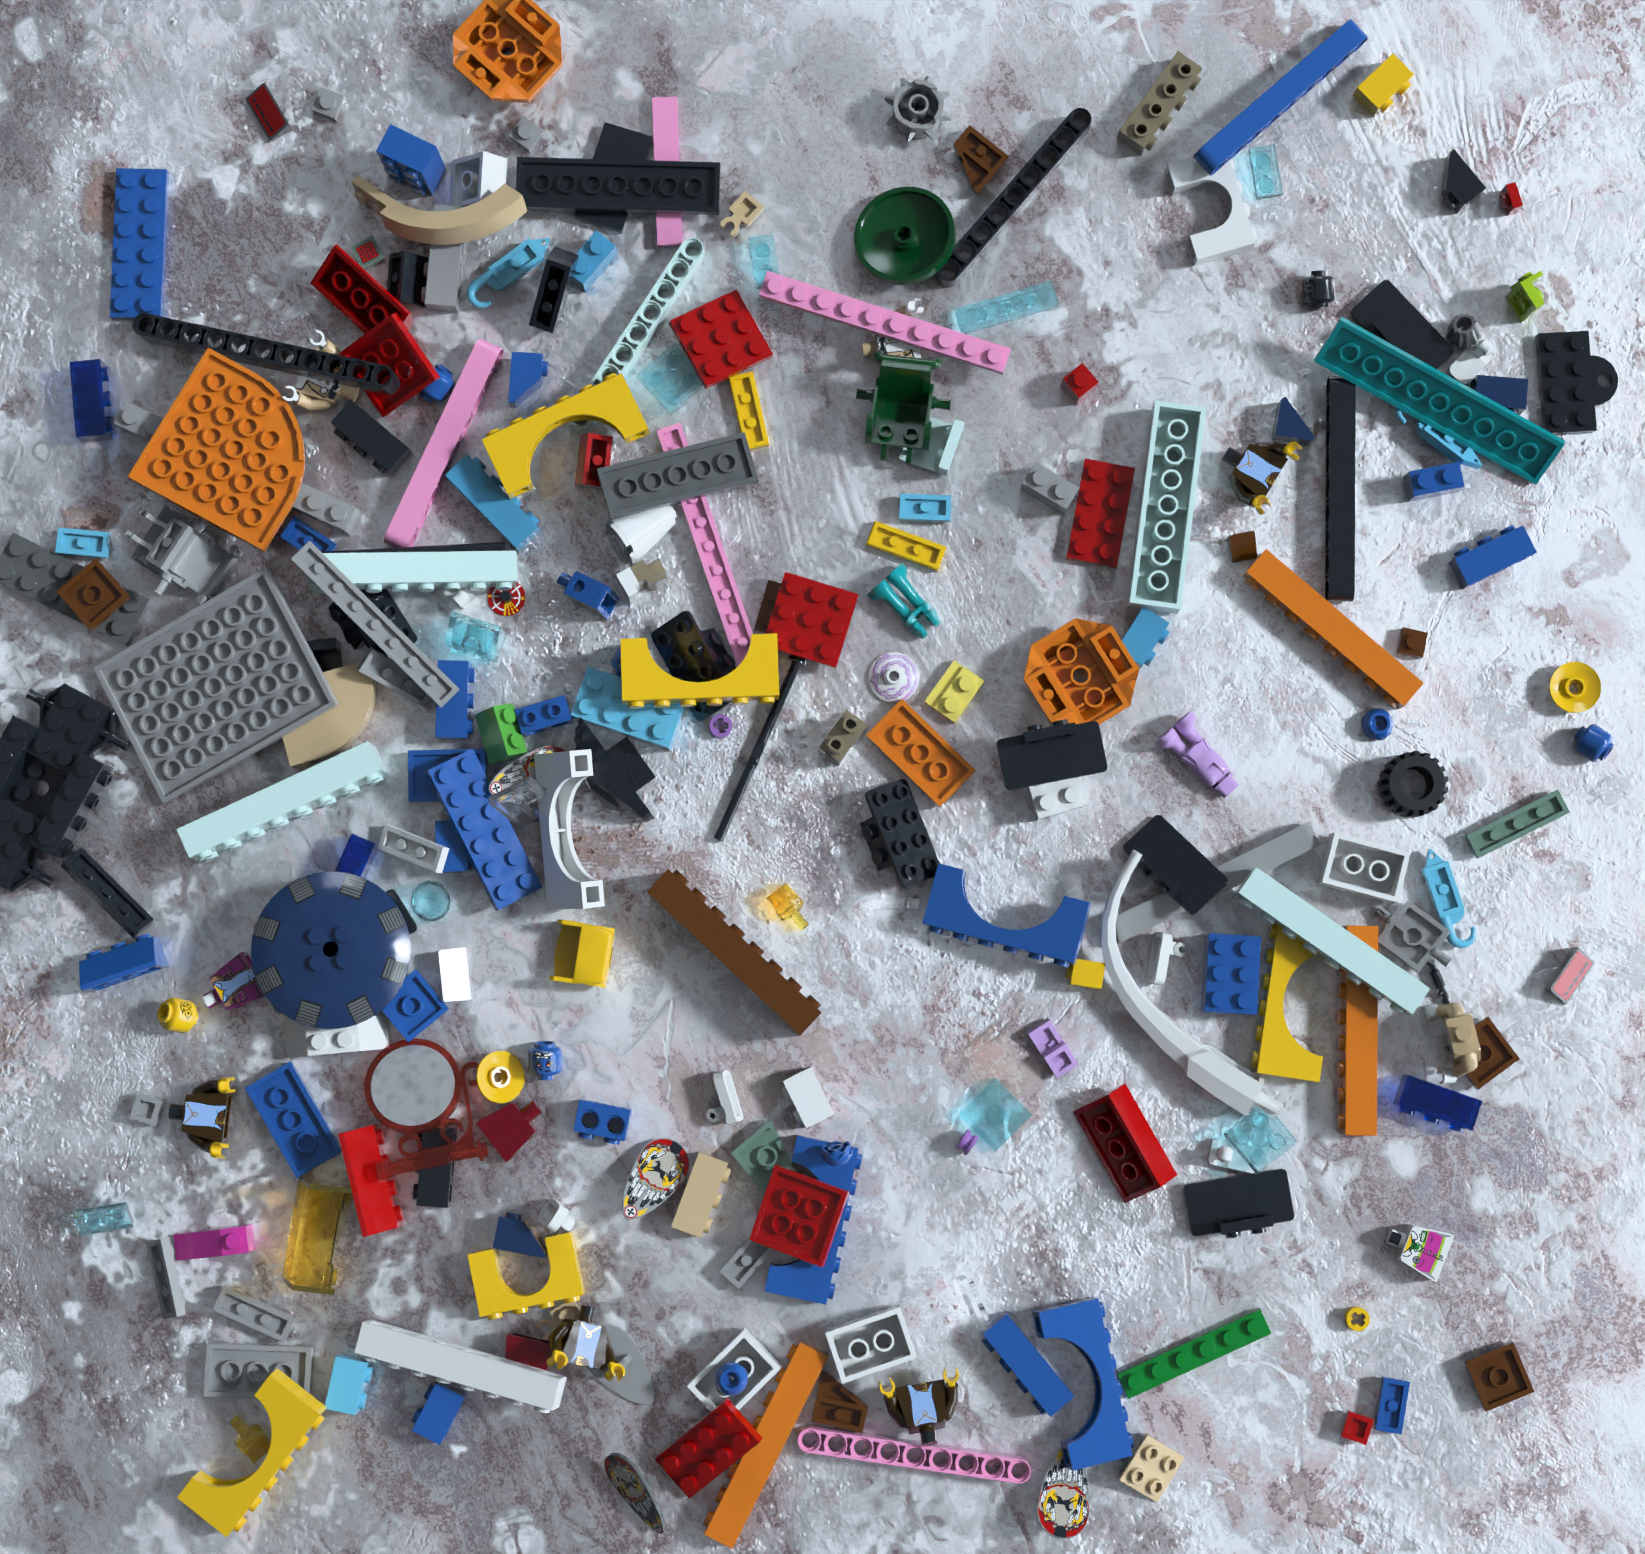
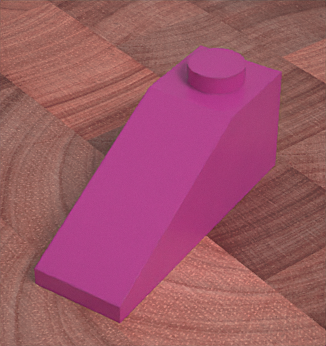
(214, 1242)

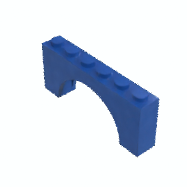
(1055, 938)
(800, 1277)
(1105, 1431)

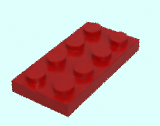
(1100, 513)
(708, 1448)

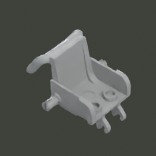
(183, 554)

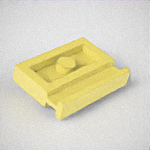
(954, 691)

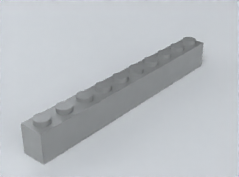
(308, 502)

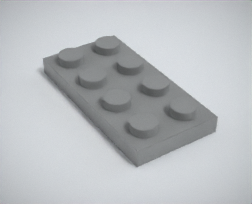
(241, 1369)

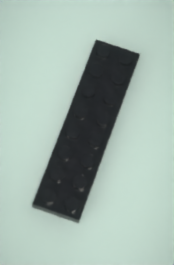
(619, 185)

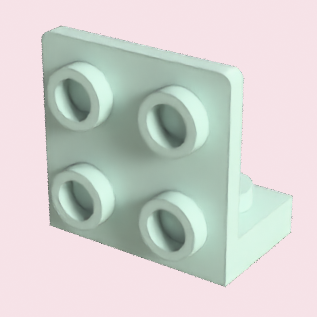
(942, 447)

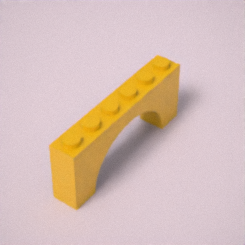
(515, 445)
(648, 684)
(1276, 1048)
(291, 1416)

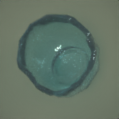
(430, 901)

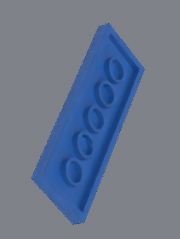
(139, 242)
(483, 830)

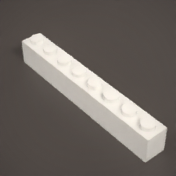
(460, 1365)

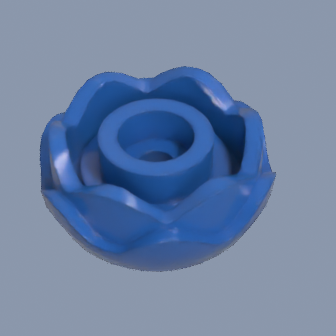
(1369, 724)
(836, 1153)
(734, 1370)

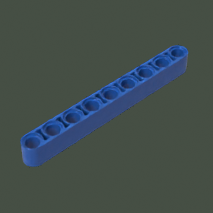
(1280, 97)

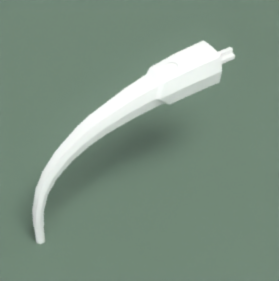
(1200, 1061)

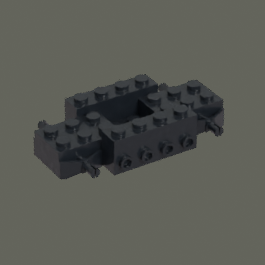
(63, 755)

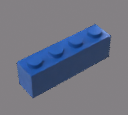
(1028, 1365)

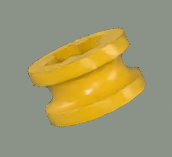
(1358, 1310)

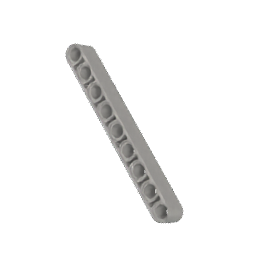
(1236, 870)

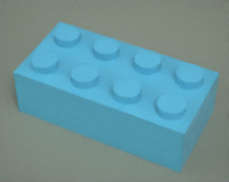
(601, 705)

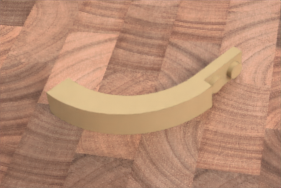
(444, 227)

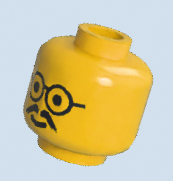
(177, 1015)

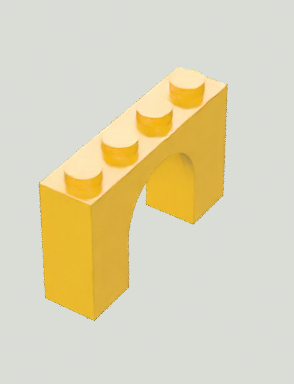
(496, 1296)

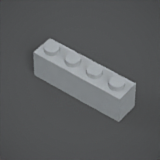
(443, 273)

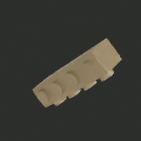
(1159, 103)

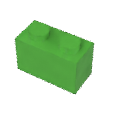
(501, 733)

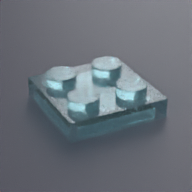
(671, 379)
(995, 1114)
(1260, 1139)

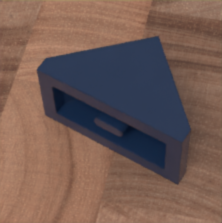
(1289, 425)

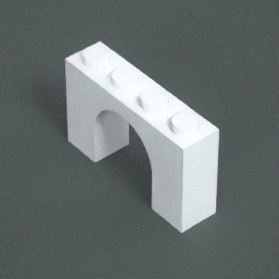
(1232, 236)

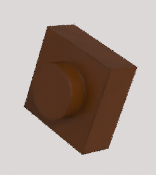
(1412, 642)

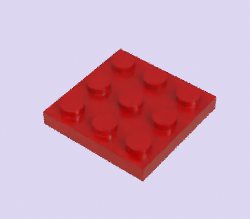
(720, 339)
(395, 347)
(811, 619)
(799, 1215)

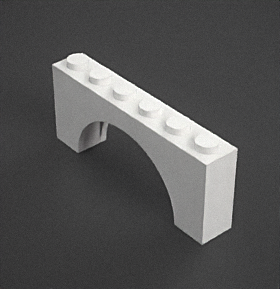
(565, 878)

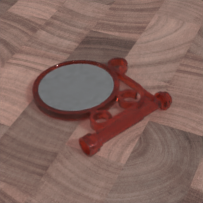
(415, 1091)

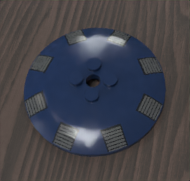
(339, 988)

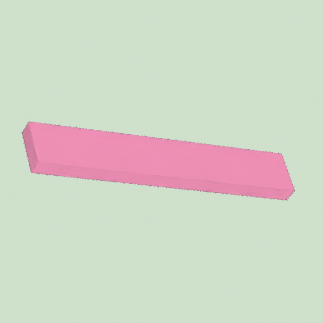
(666, 149)

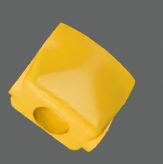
(583, 954)

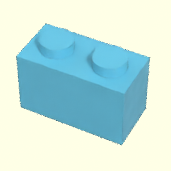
(348, 1384)

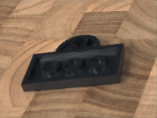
(1571, 382)

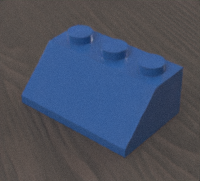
(121, 963)

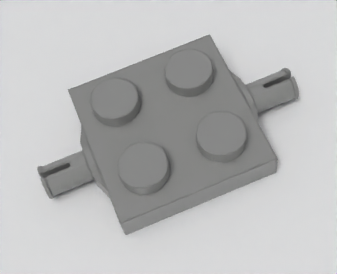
(1413, 936)

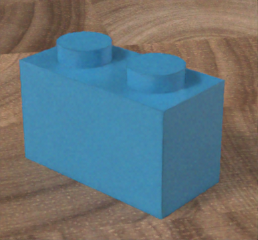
(593, 260)
(1143, 636)

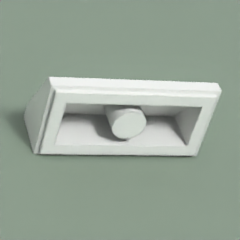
(454, 974)

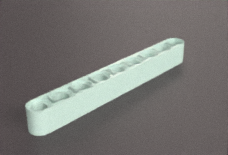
(649, 327)

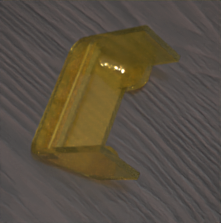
(313, 1235)

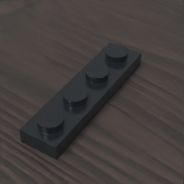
(107, 892)

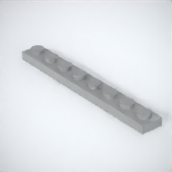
(375, 624)

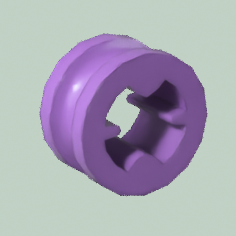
(715, 732)
(966, 1142)

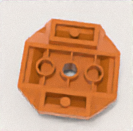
(506, 25)
(1096, 652)

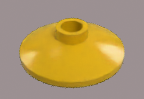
(1586, 682)
(510, 1077)

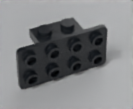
(1398, 322)
(356, 636)
(693, 656)
(1051, 754)
(898, 834)
(1175, 865)
(1239, 1203)

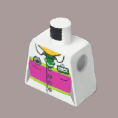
(1421, 1249)

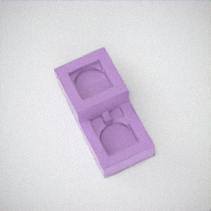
(1052, 1048)

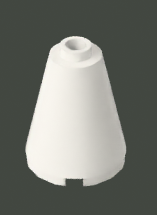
(639, 532)

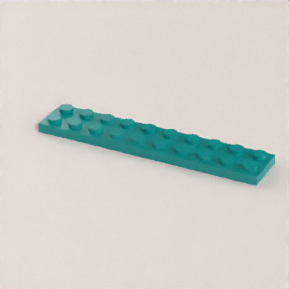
(1439, 400)

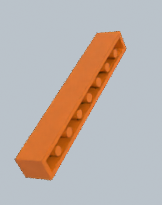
(1332, 629)
(1358, 1049)
(774, 1426)

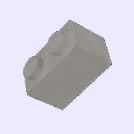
(1049, 488)

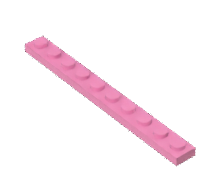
(884, 322)
(713, 558)

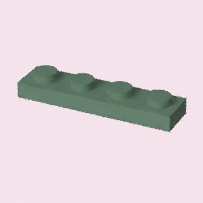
(1517, 824)

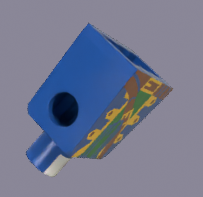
(589, 593)

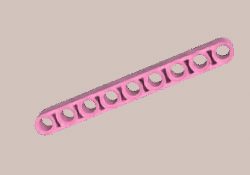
(443, 444)
(925, 1462)

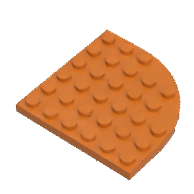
(227, 452)

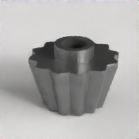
(1464, 331)

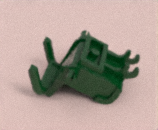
(902, 403)

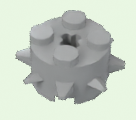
(905, 102)

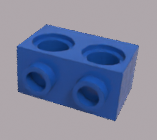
(544, 716)
(603, 1115)

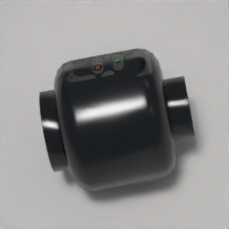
(1318, 289)

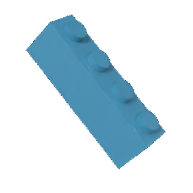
(493, 502)

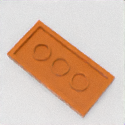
(920, 753)

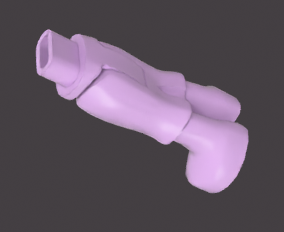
(1200, 757)

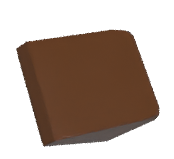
(1242, 546)

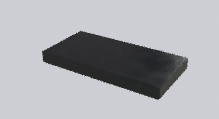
(616, 144)

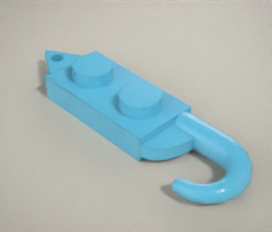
(509, 269)
(1446, 445)
(1445, 897)

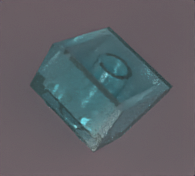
(475, 638)

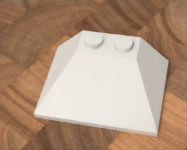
(311, 1041)

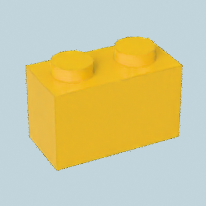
(1383, 85)

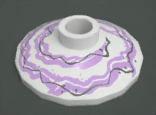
(890, 690)

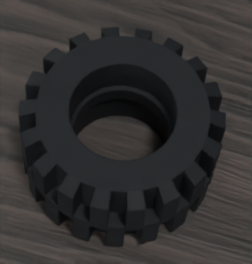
(1431, 773)

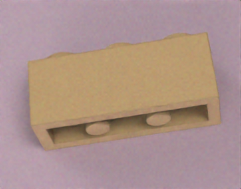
(701, 1195)

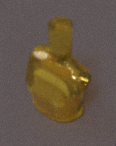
(788, 905)
(251, 1440)

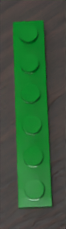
(1194, 1353)

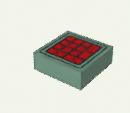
(367, 253)

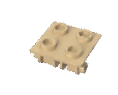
(1151, 1467)

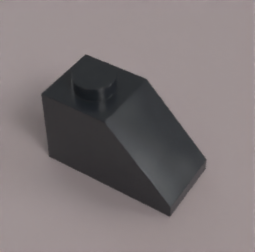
(1459, 183)

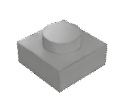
(328, 104)
(526, 134)
(146, 1109)

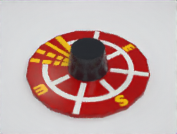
(506, 602)

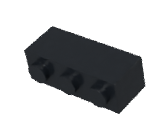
(553, 289)
(370, 438)
(435, 1183)

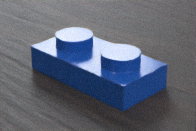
(300, 533)
(1391, 1405)

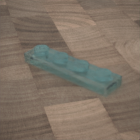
(1006, 307)

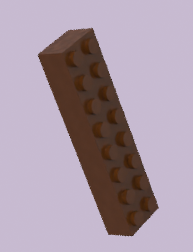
(734, 952)

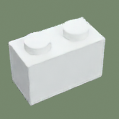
(807, 1097)

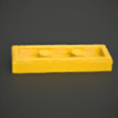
(749, 410)
(906, 546)

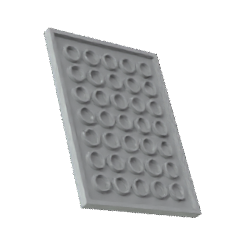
(216, 686)

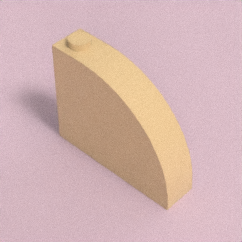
(338, 727)

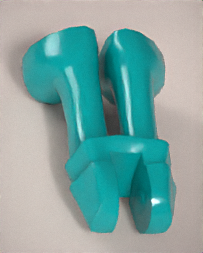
(884, 592)

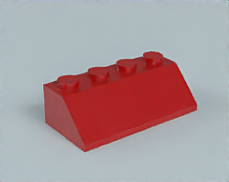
(356, 292)
(1125, 1143)
(372, 1199)

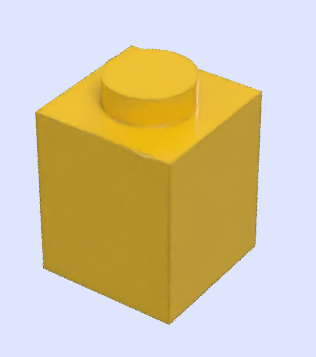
(1085, 974)

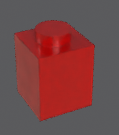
(1079, 383)

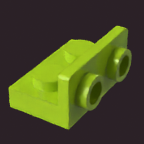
(1524, 297)

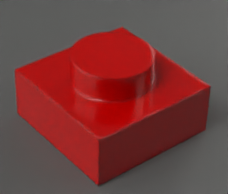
(1510, 199)
(1356, 1427)

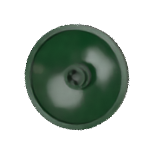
(904, 235)

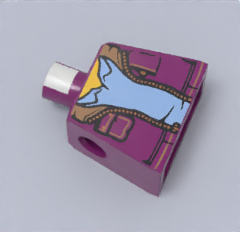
(234, 984)

